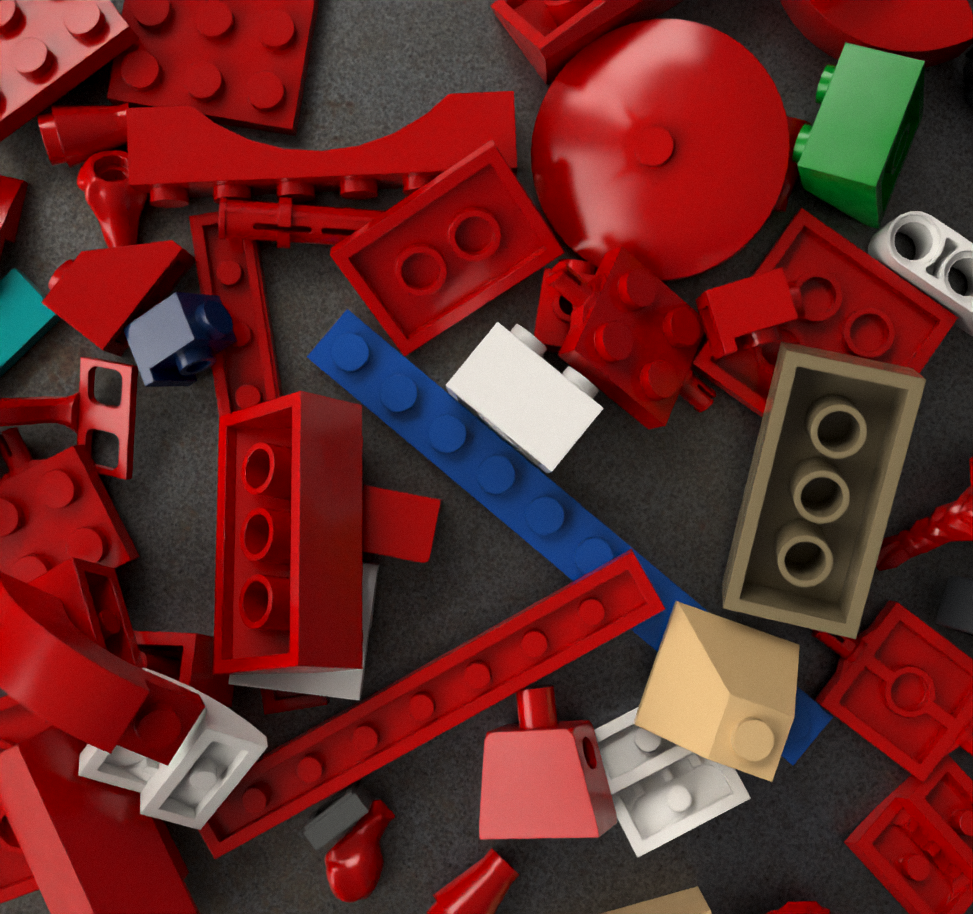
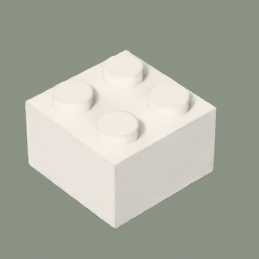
(525, 396)

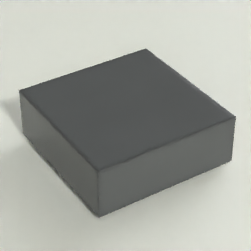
(338, 814)

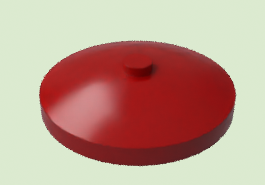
(661, 147)

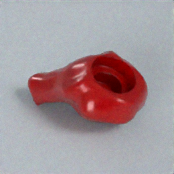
(111, 198)
(356, 858)

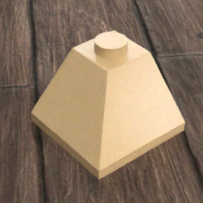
(722, 691)

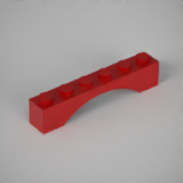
(186, 155)

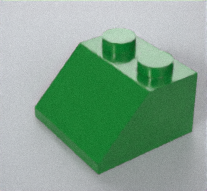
(861, 131)

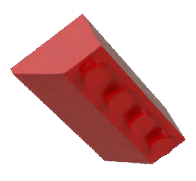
(289, 538)

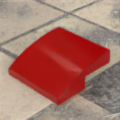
(923, 841)

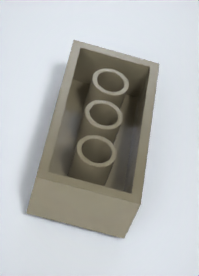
(820, 488)

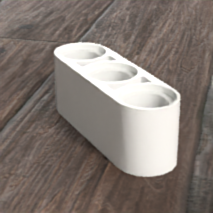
(936, 252)

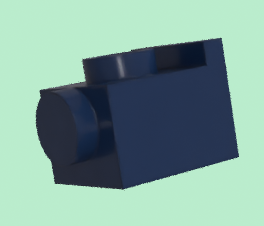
(179, 338)

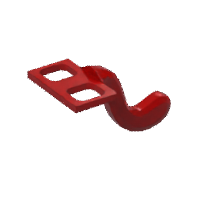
(84, 413)

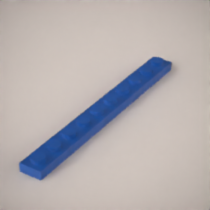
(503, 479)

